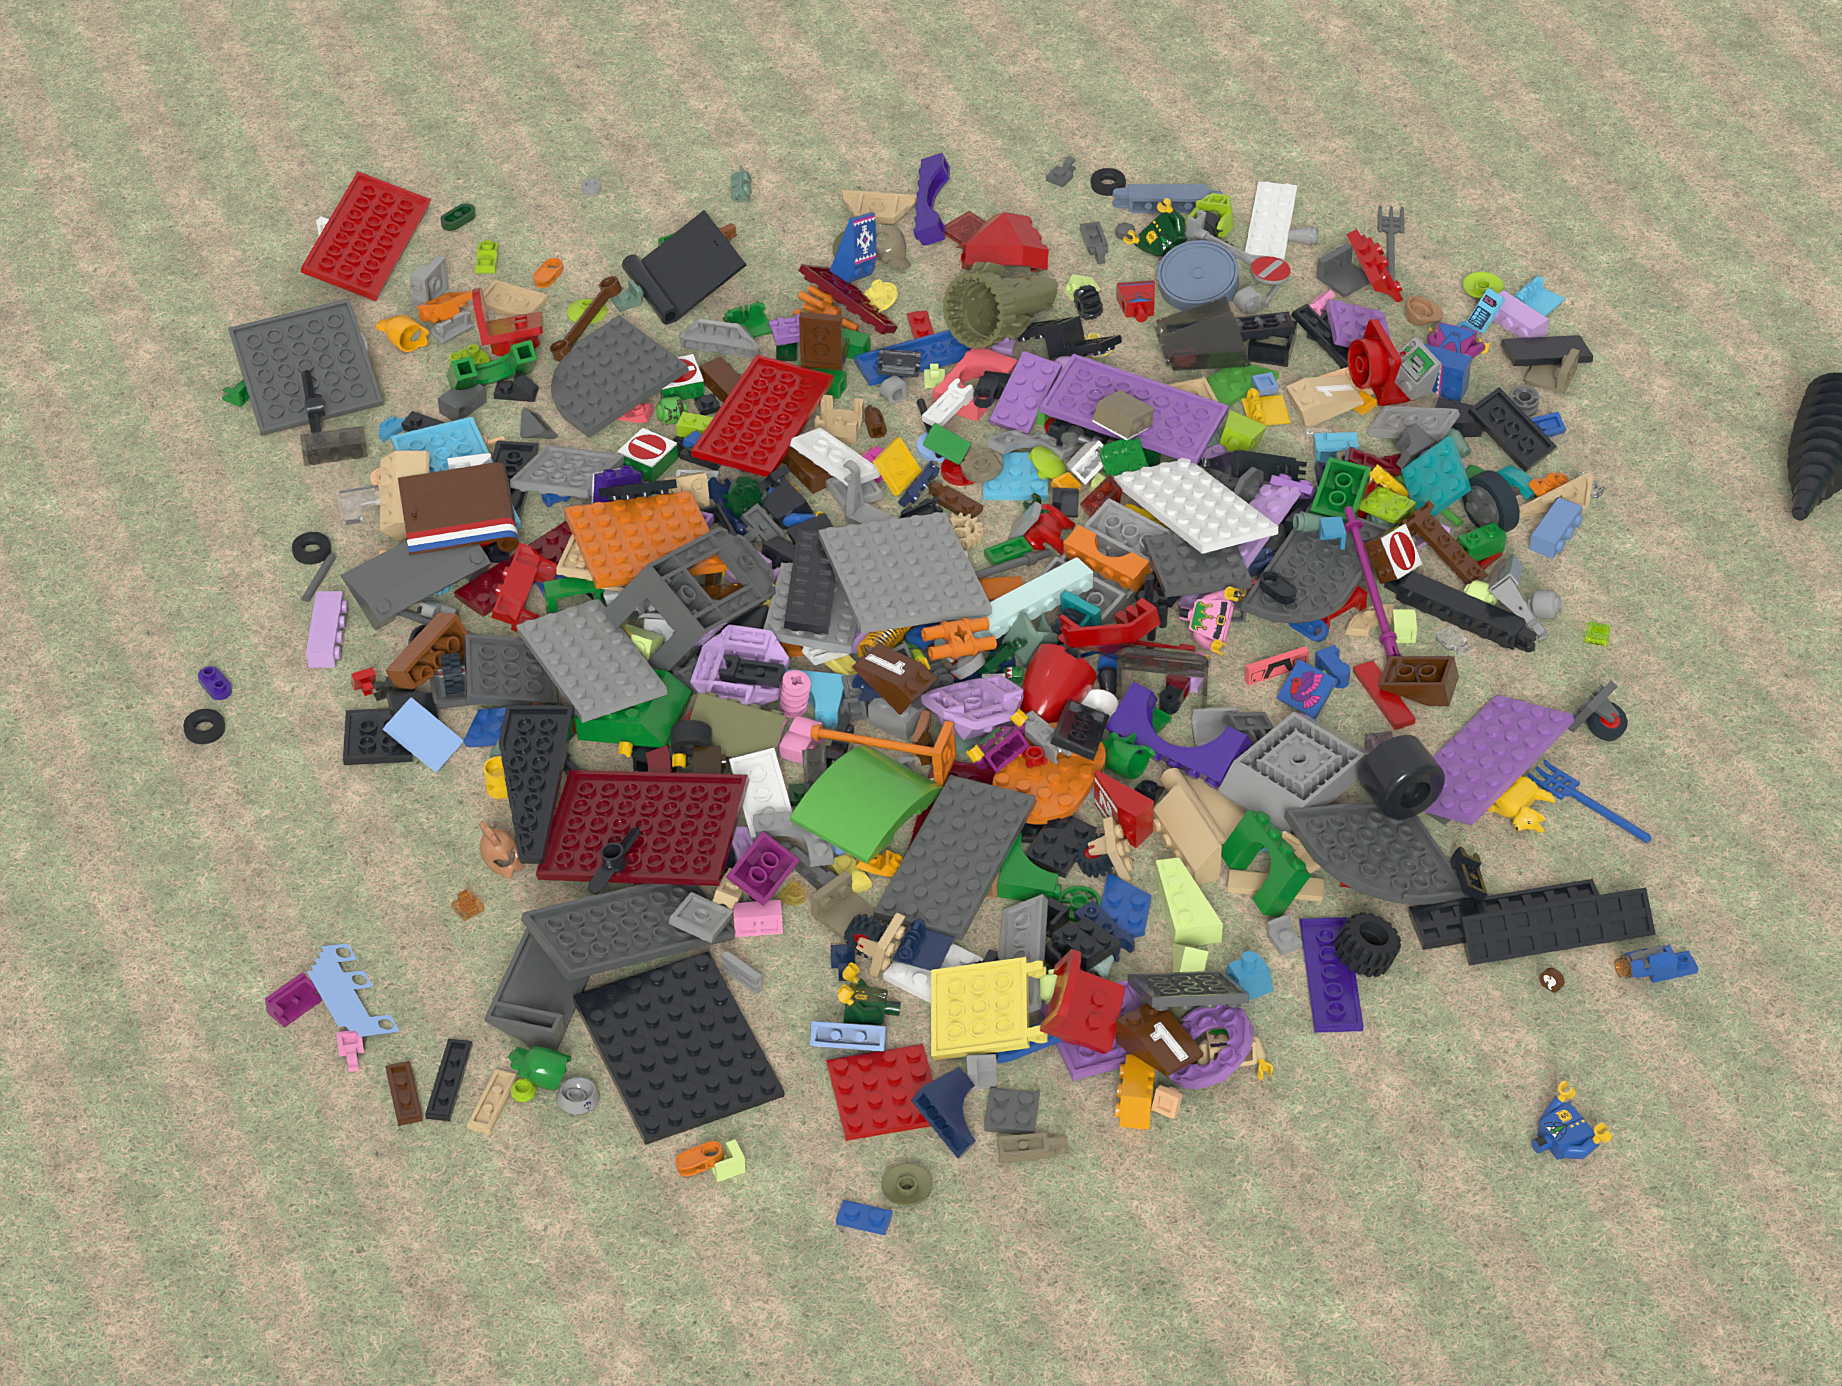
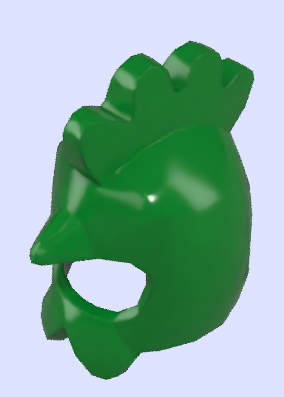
(1122, 756)
(540, 1066)

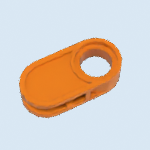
(545, 276)
(695, 1159)

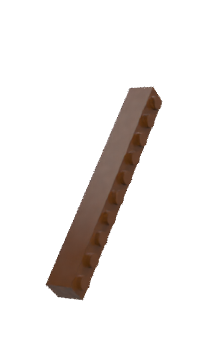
(720, 380)

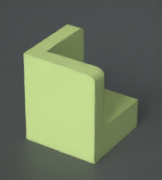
(1404, 625)
(732, 1164)

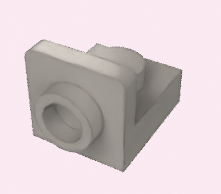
(1282, 935)

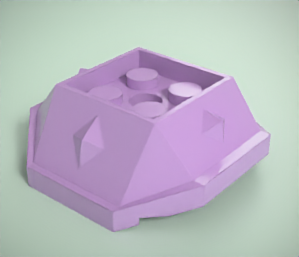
(748, 644)
(975, 704)

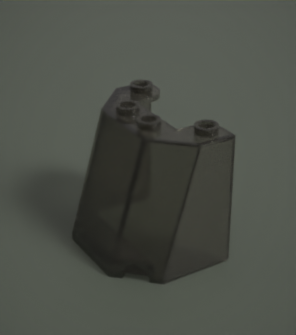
(1206, 344)

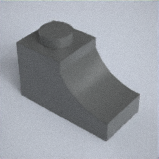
(461, 403)
(1412, 444)

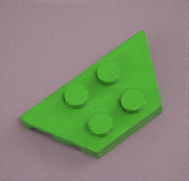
(1233, 383)

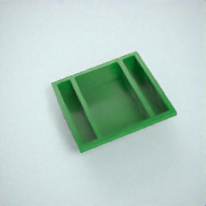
(643, 723)

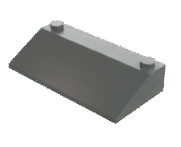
(401, 580)
(534, 997)

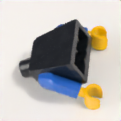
(787, 505)

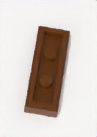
(404, 1093)

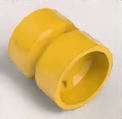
(495, 778)

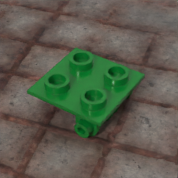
(752, 318)

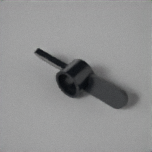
(313, 404)
(610, 864)

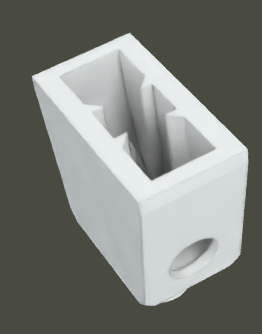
(1086, 461)

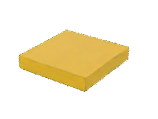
(897, 466)

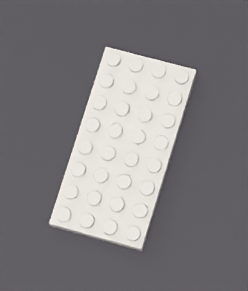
(1195, 505)

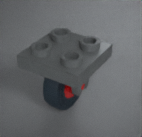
(1603, 717)

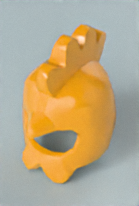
(400, 330)

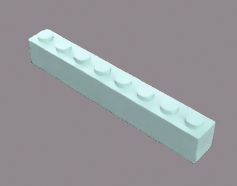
(1035, 597)

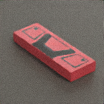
(1275, 665)

